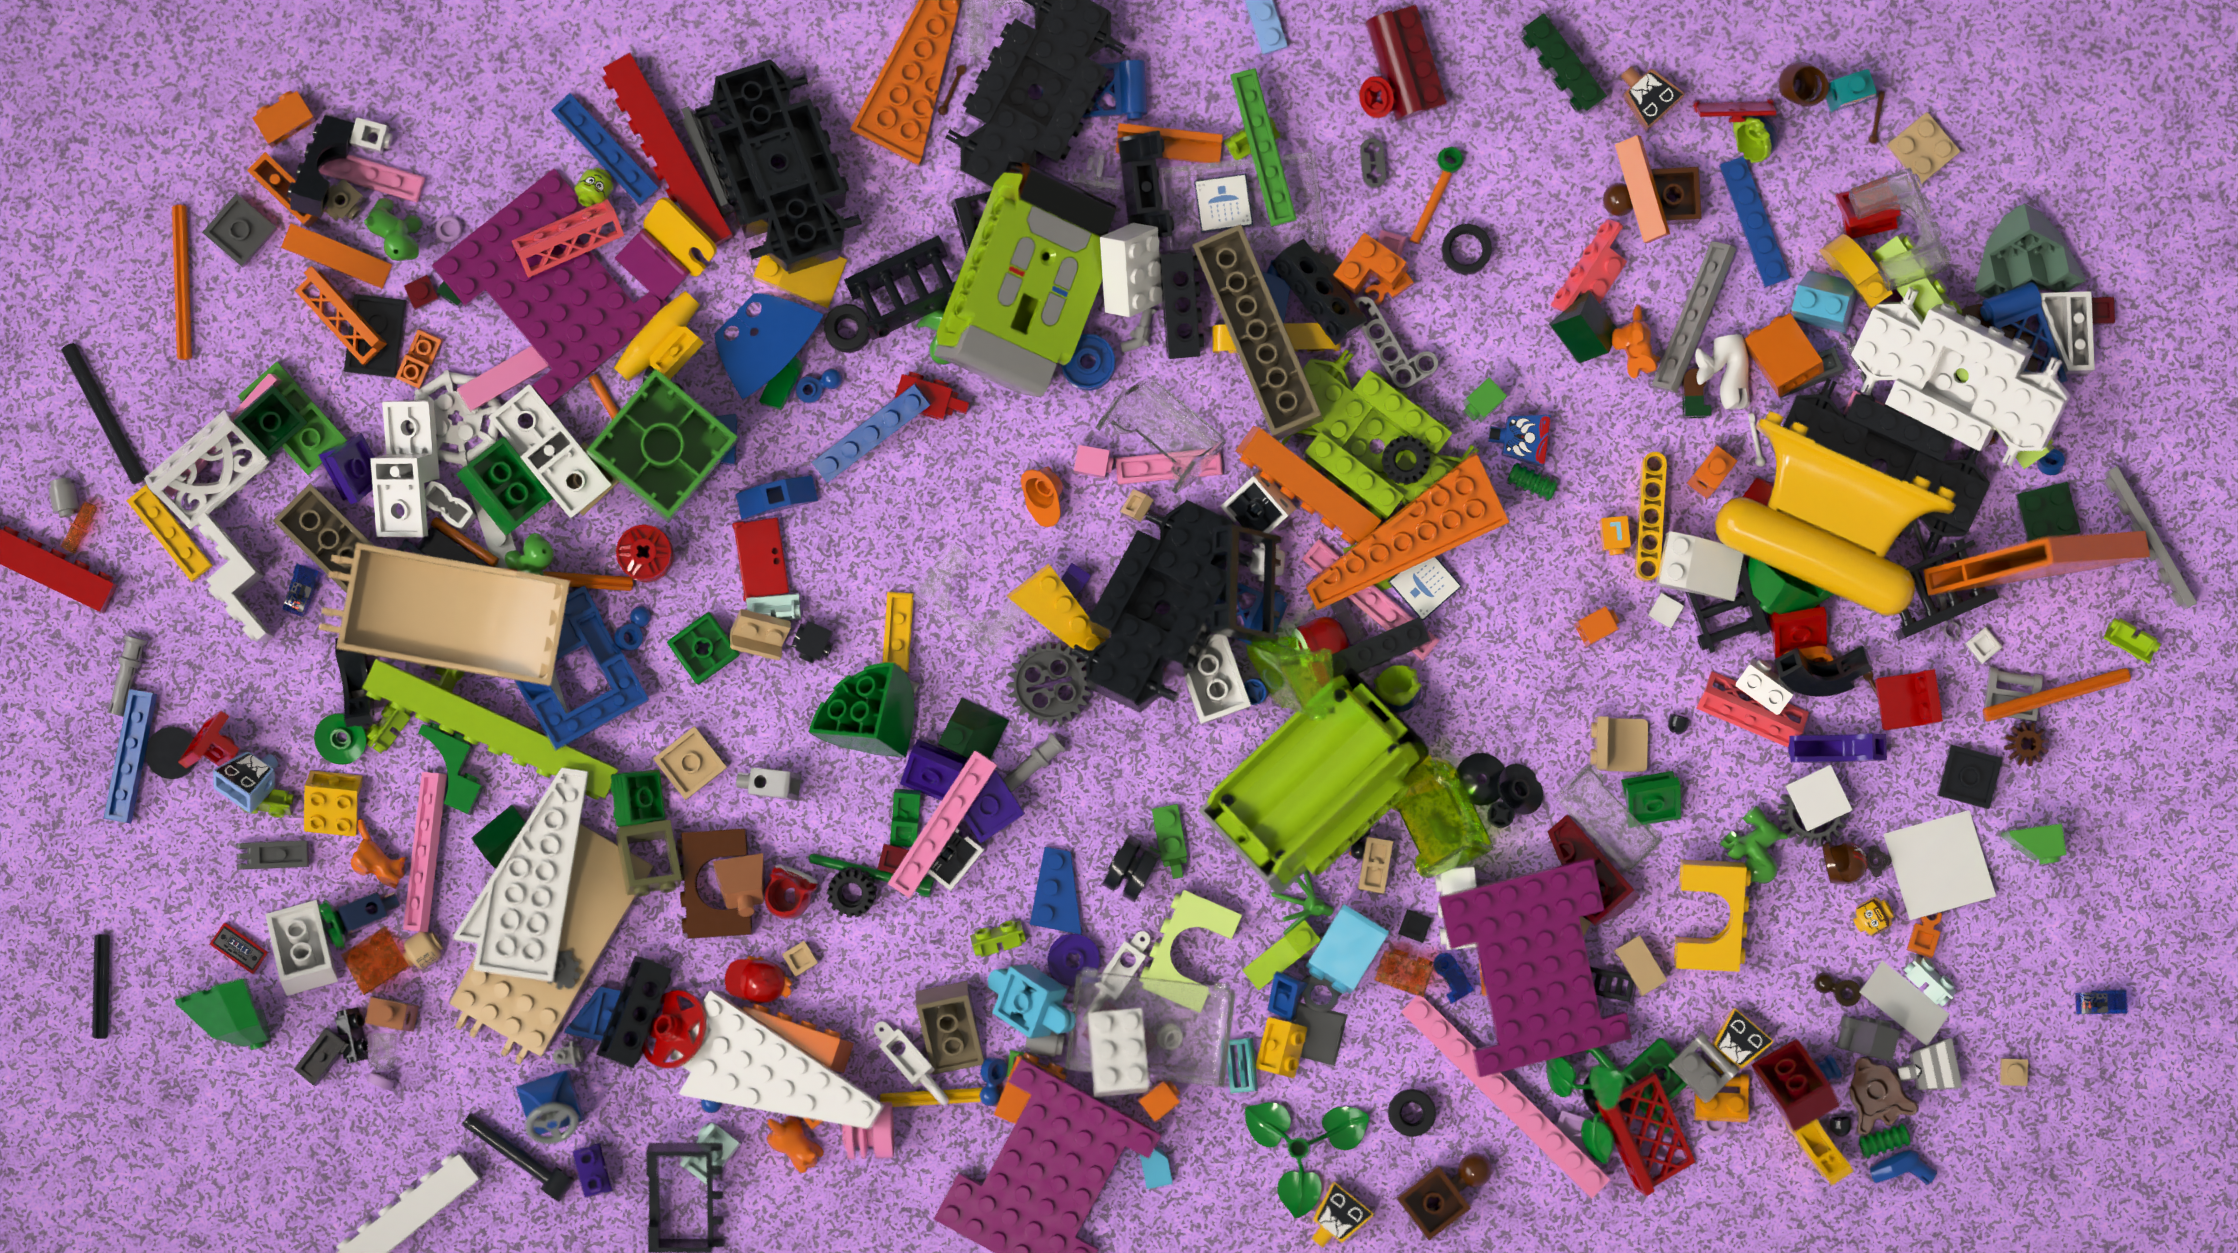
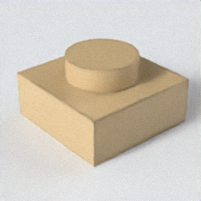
(1137, 505)
(800, 958)
(2014, 1072)

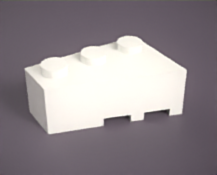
(2071, 329)

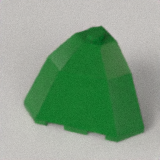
(1781, 591)
(228, 1014)

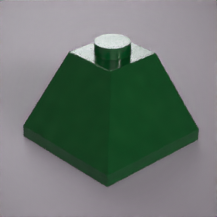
(973, 729)

